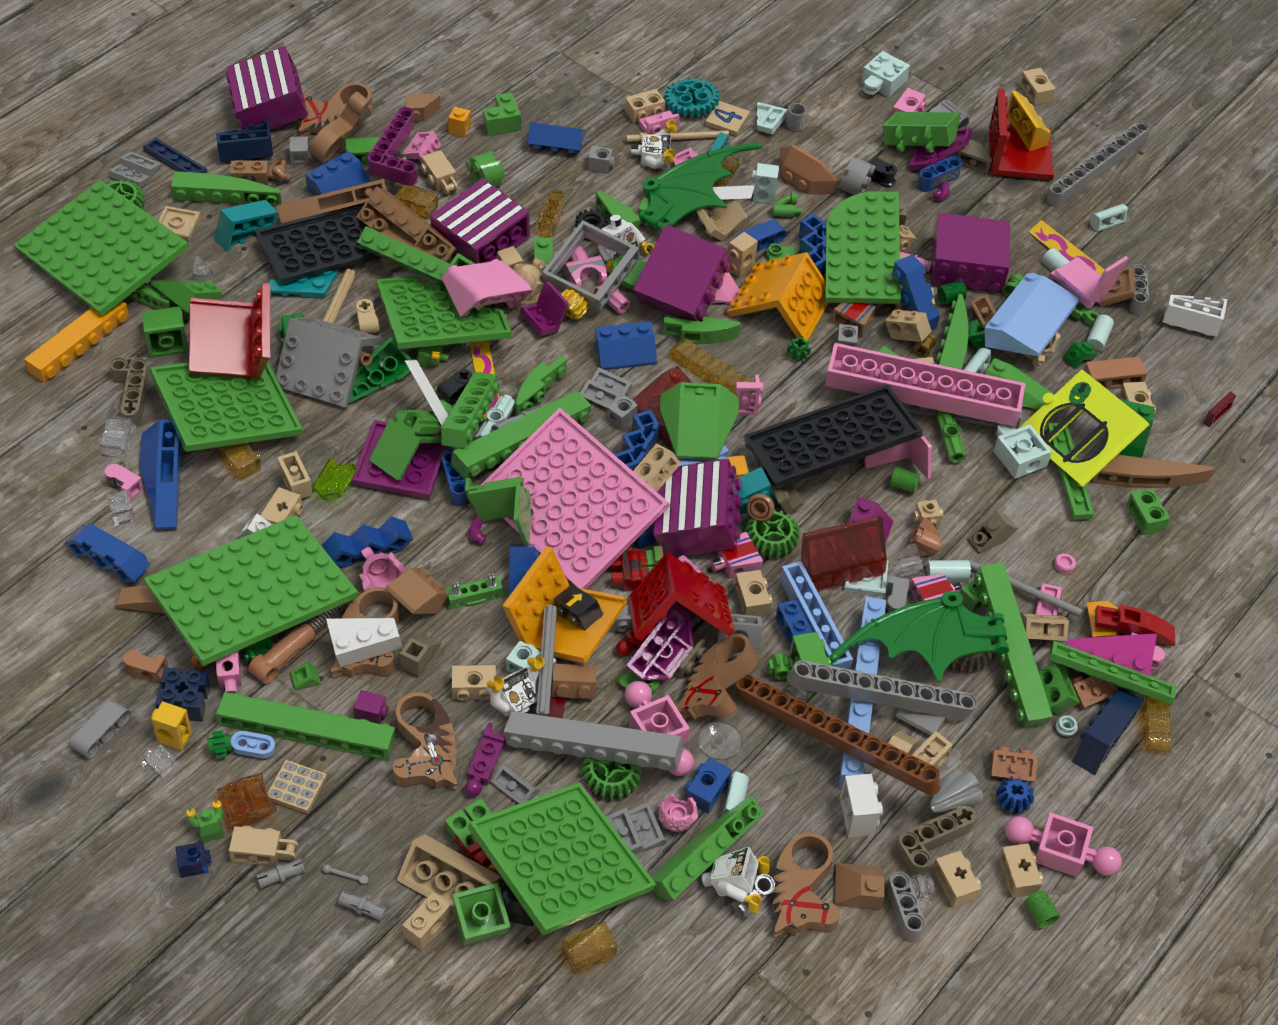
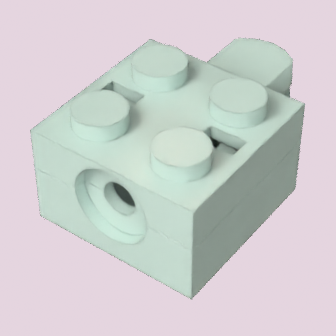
(884, 74)
(1021, 450)

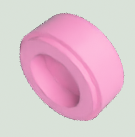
(1065, 563)

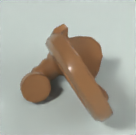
(278, 171)

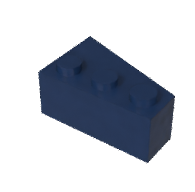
(245, 143)

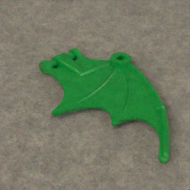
(687, 186)
(934, 629)

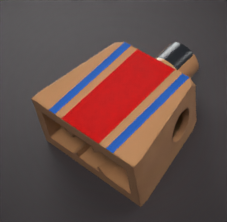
(854, 314)

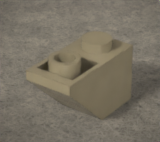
(992, 532)
(418, 653)

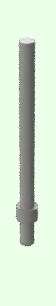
(1038, 594)

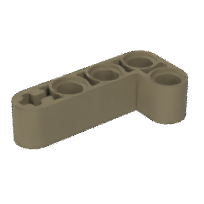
(136, 377)
(957, 821)

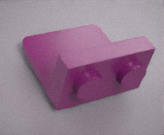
(547, 312)

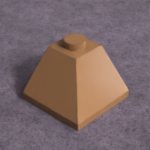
(859, 886)

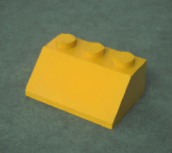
(1027, 122)

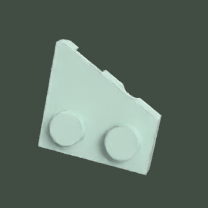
(769, 117)

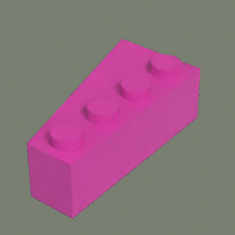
(1128, 650)

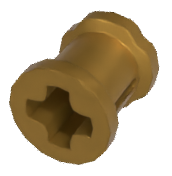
(923, 348)

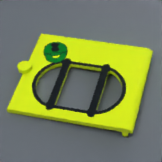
(1112, 414)

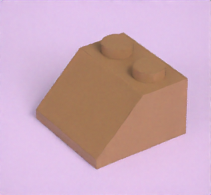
(418, 591)

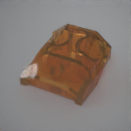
(245, 801)

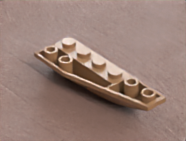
(393, 218)

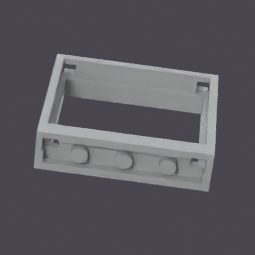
(601, 237)

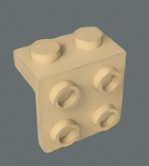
(722, 221)

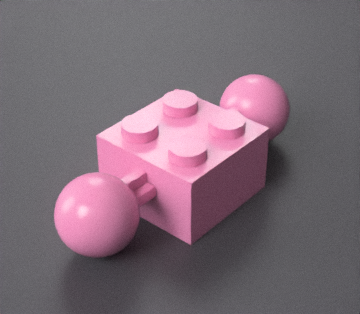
(658, 717)
(1063, 845)

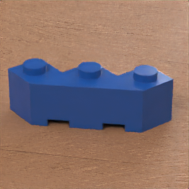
(813, 240)
(915, 292)
(640, 441)
(389, 537)
(108, 552)
(521, 560)

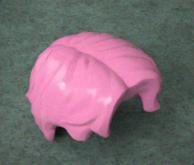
(677, 814)

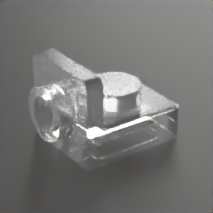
(159, 761)

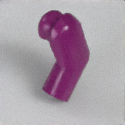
(942, 193)
(475, 533)

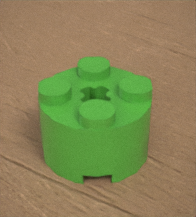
(485, 167)

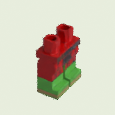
(634, 567)
(463, 836)

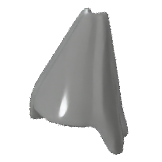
(956, 791)

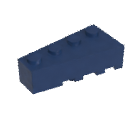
(1106, 729)

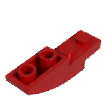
(1135, 620)

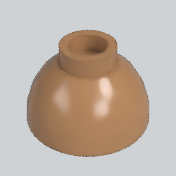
(760, 507)

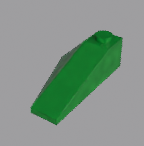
(386, 367)

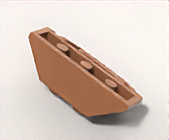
(805, 171)

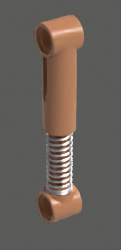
(267, 666)

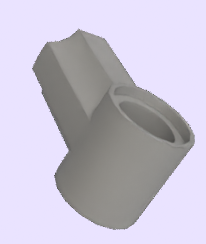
(742, 908)

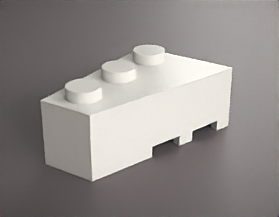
(1195, 315)
(363, 638)

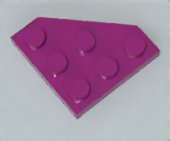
(923, 159)

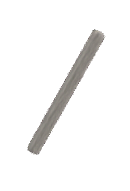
(547, 653)

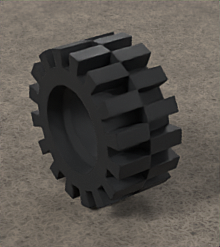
(592, 217)

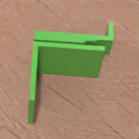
(403, 437)
(503, 500)

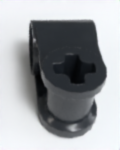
(883, 172)
(453, 386)

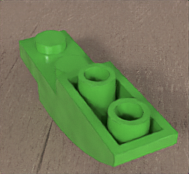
(705, 332)
(534, 387)

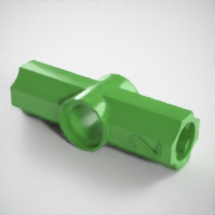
(950, 436)

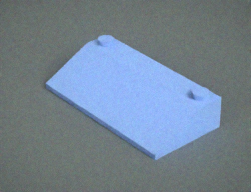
(1030, 316)

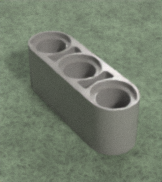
(1138, 304)
(100, 728)
(904, 916)

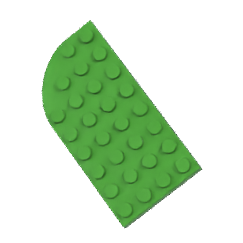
(863, 249)

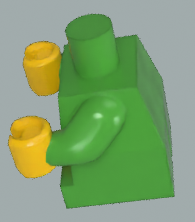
(430, 356)
(208, 822)

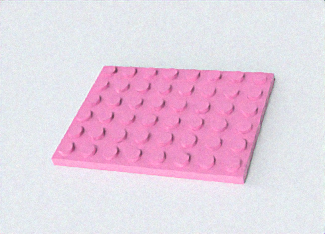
(580, 498)

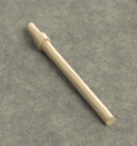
(679, 136)

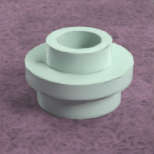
(1067, 721)

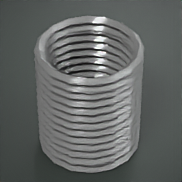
(796, 117)

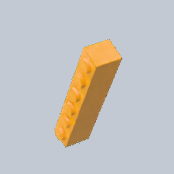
(73, 341)

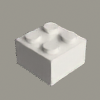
(860, 805)

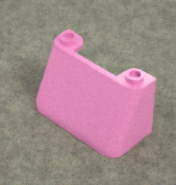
(485, 284)

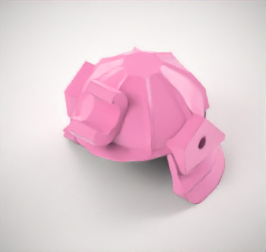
(380, 569)

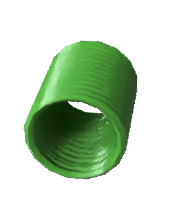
(904, 480)
(1042, 909)

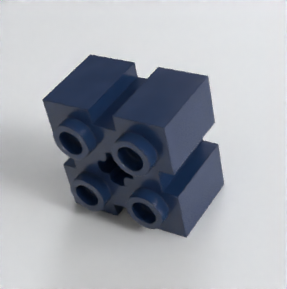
(185, 691)

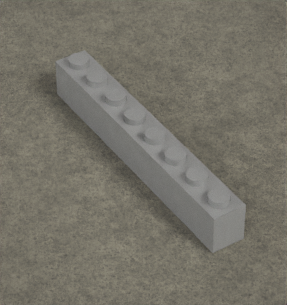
(594, 741)

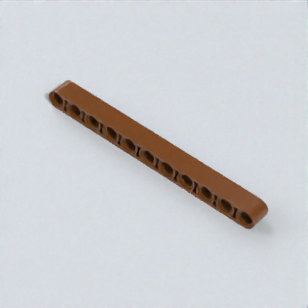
(754, 691)

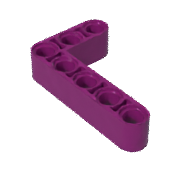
(382, 156)

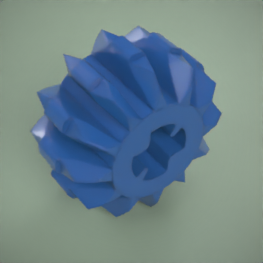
(1015, 795)

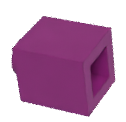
(370, 707)

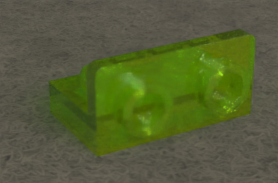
(333, 480)

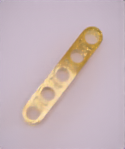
(706, 365)

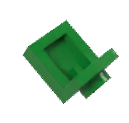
(976, 335)
(1078, 352)
(256, 649)

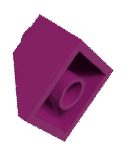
(866, 509)

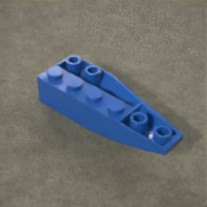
(161, 472)

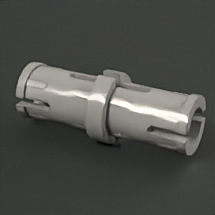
(280, 873)
(362, 905)

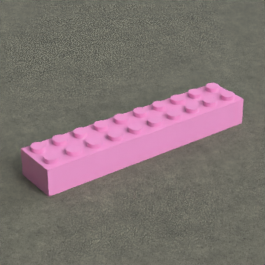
(927, 384)

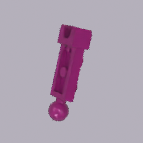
(484, 760)

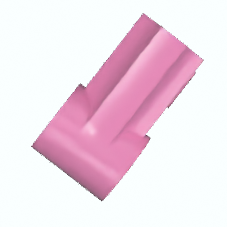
(617, 301)

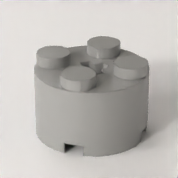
(856, 176)

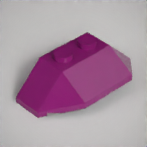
(664, 647)

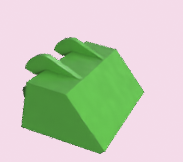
(921, 129)

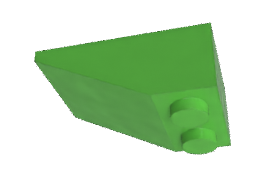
(183, 290)

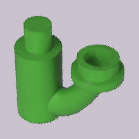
(781, 209)

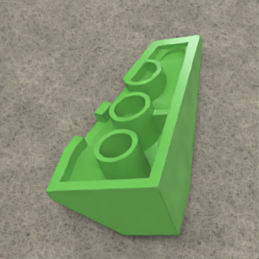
(1033, 391)

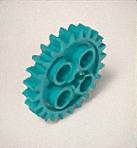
(702, 94)

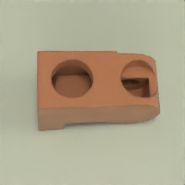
(144, 666)

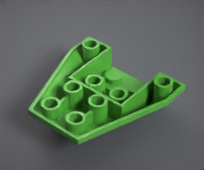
(698, 418)

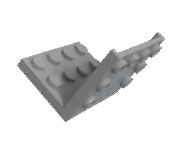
(321, 359)

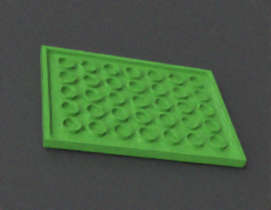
(101, 247)
(250, 589)

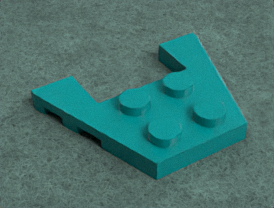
(309, 287)

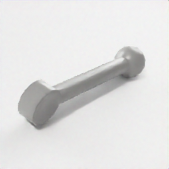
(363, 880)

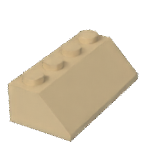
(440, 869)

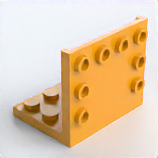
(791, 286)
(536, 591)

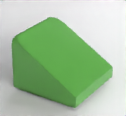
(305, 676)

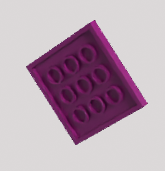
(419, 476)

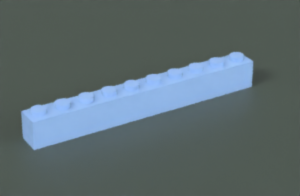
(866, 661)

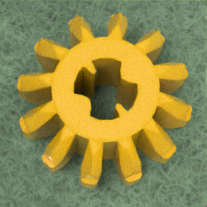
(576, 304)

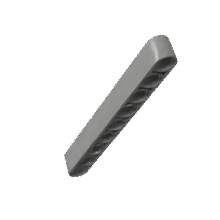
(1097, 163)
(881, 690)

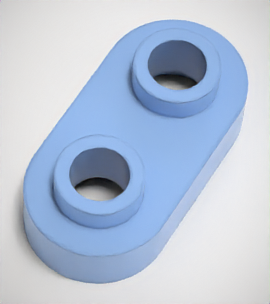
(254, 744)

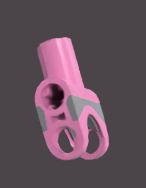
(584, 268)

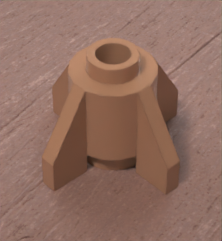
(926, 539)

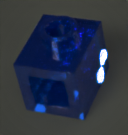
(193, 859)

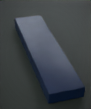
(172, 157)

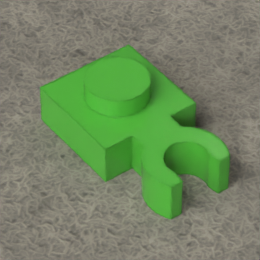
(1081, 311)

